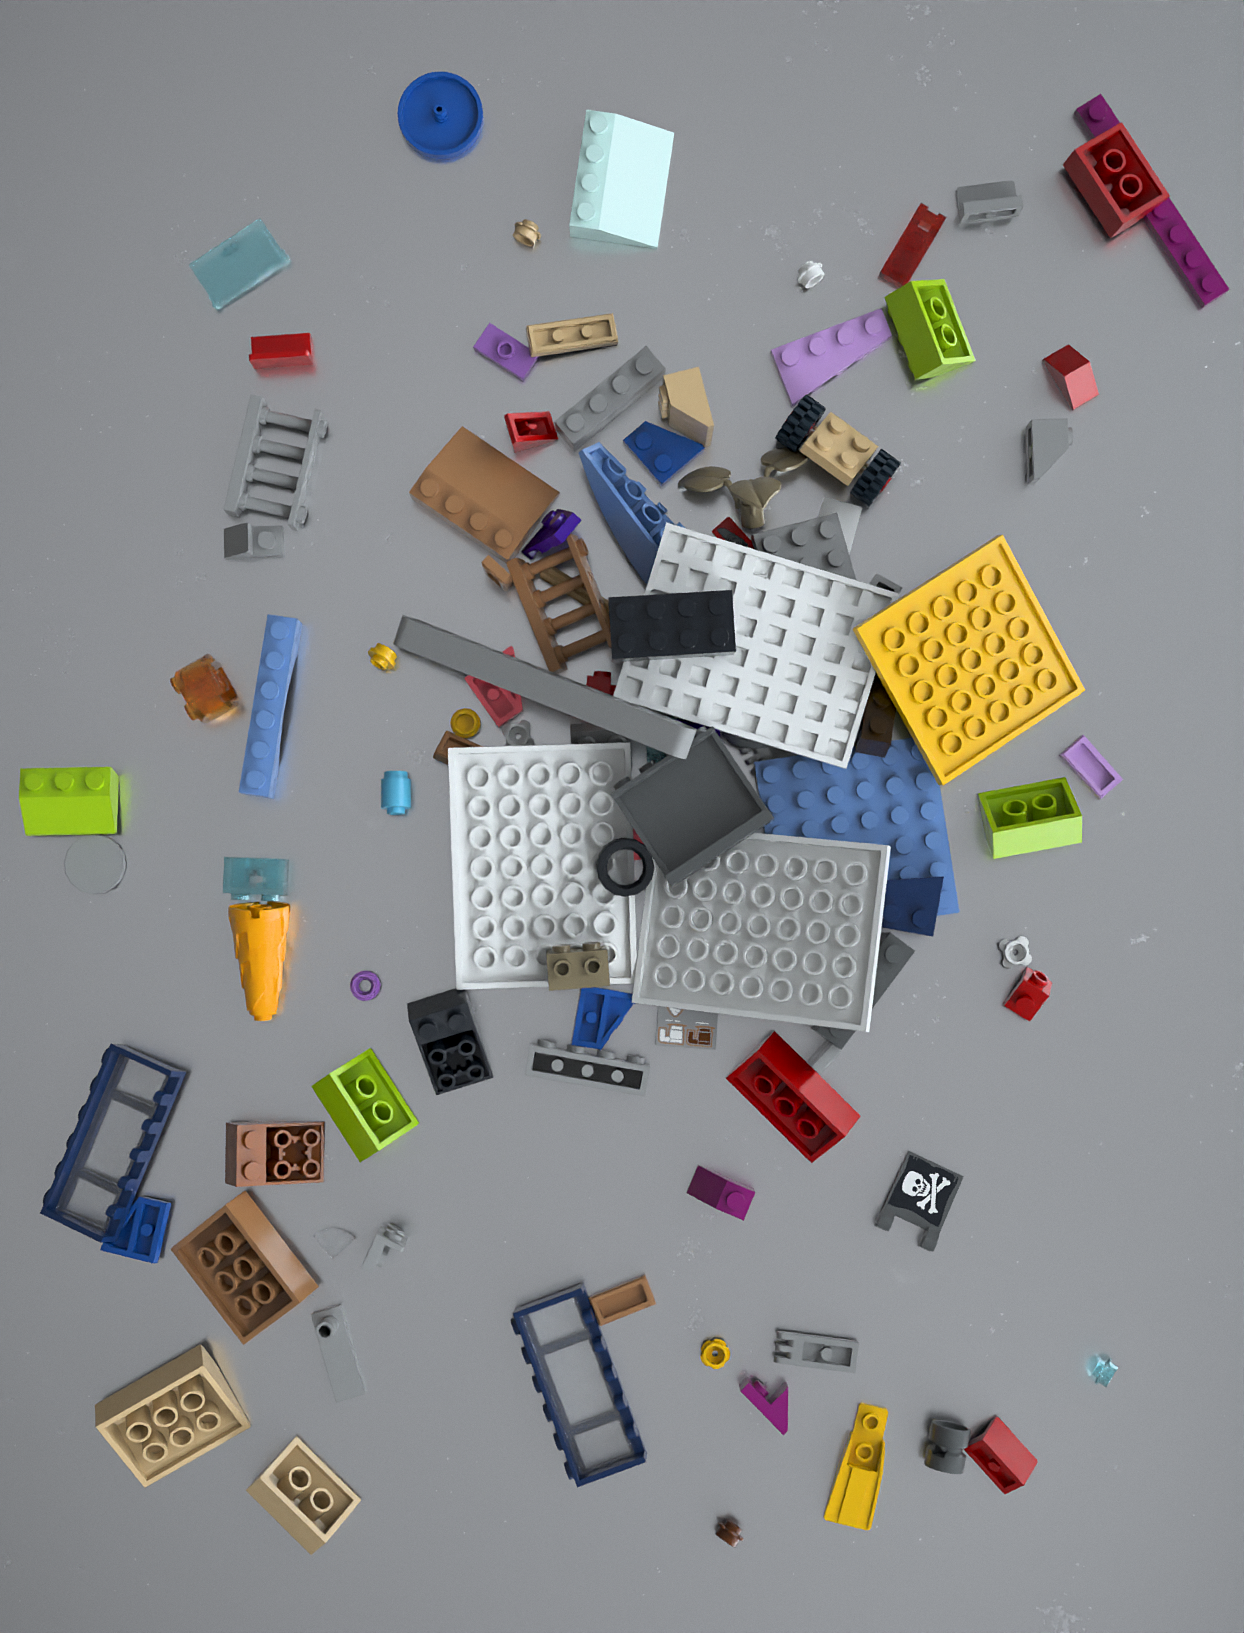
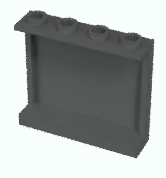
(691, 806)

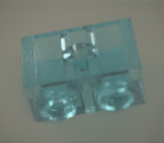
(238, 873)

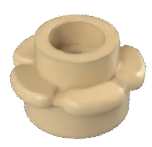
(526, 232)

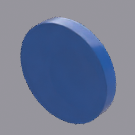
(440, 115)

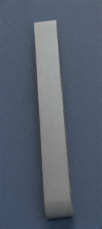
(545, 687)

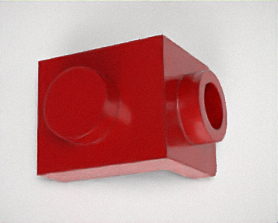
(1029, 994)

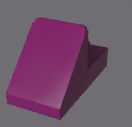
(773, 1408)

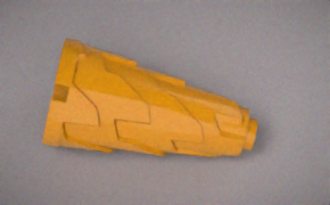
(260, 950)

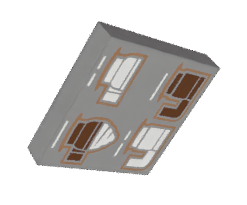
(686, 1028)

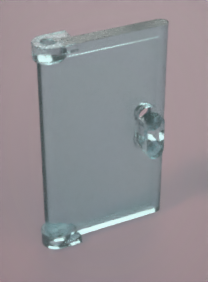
(239, 264)

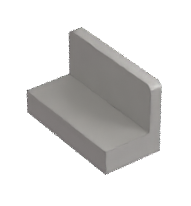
(988, 201)

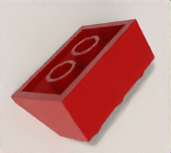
(1115, 179)

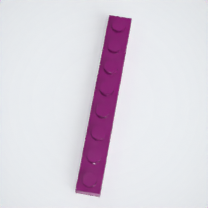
(1164, 220)

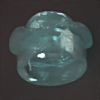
(1104, 1372)

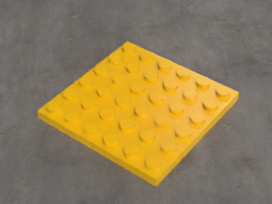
(969, 659)

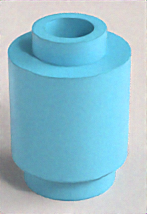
(395, 792)

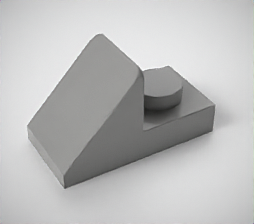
(253, 542)

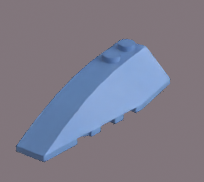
(628, 511)

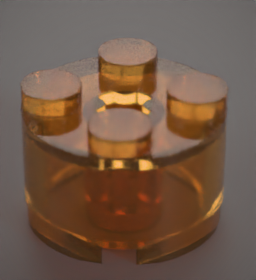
(204, 689)

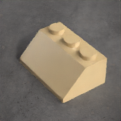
(686, 405)
(303, 1495)

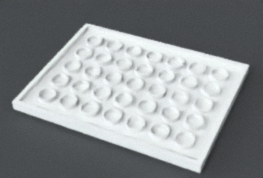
(527, 860)
(768, 933)

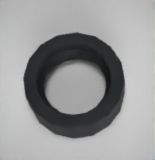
(630, 889)

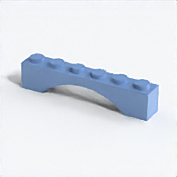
(270, 696)

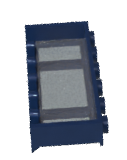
(112, 1143)
(579, 1385)

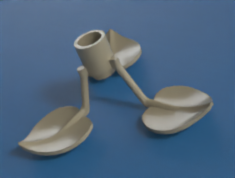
(749, 495)

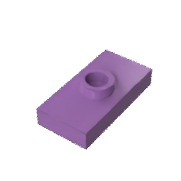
(505, 351)

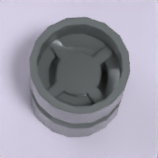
(947, 1447)

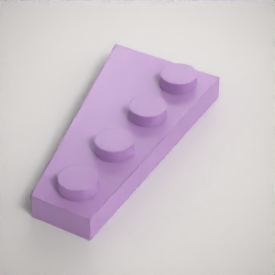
(820, 356)

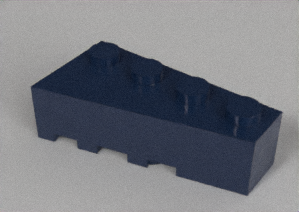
(912, 905)

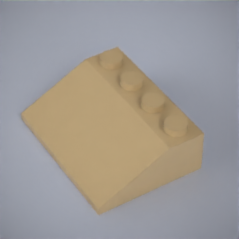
(171, 1416)

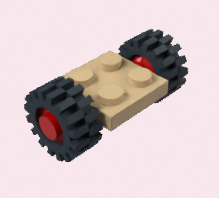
(838, 449)

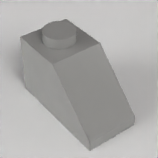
(1046, 444)

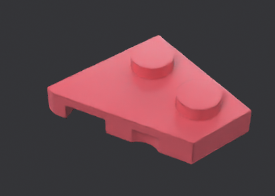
(498, 702)

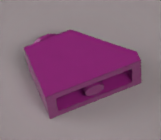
(721, 1192)

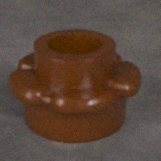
(729, 1533)

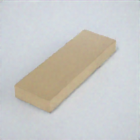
(571, 335)

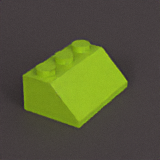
(929, 328)
(69, 800)
(1030, 817)
(365, 1105)

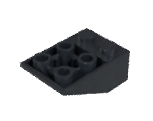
(449, 1040)

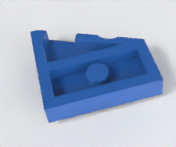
(661, 450)
(598, 1015)
(142, 1231)

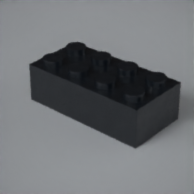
(672, 626)

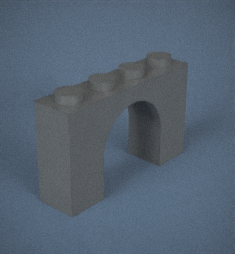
(892, 957)

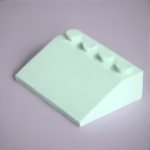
(620, 180)

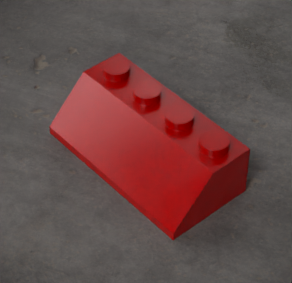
(793, 1097)

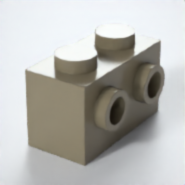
(577, 966)

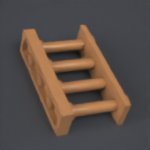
(535, 600)

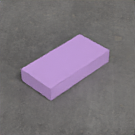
(1091, 767)

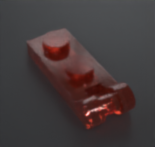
(912, 247)

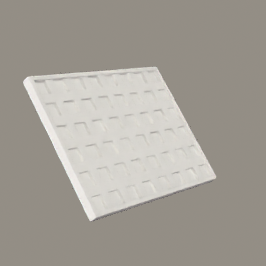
(796, 661)

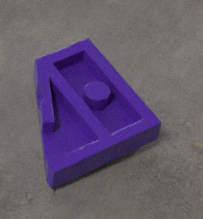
(555, 530)

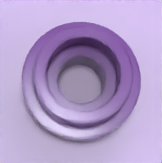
(356, 989)

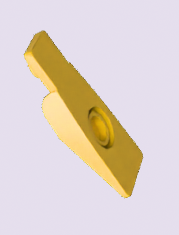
(859, 1470)

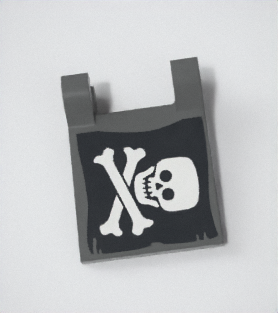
(922, 1197)

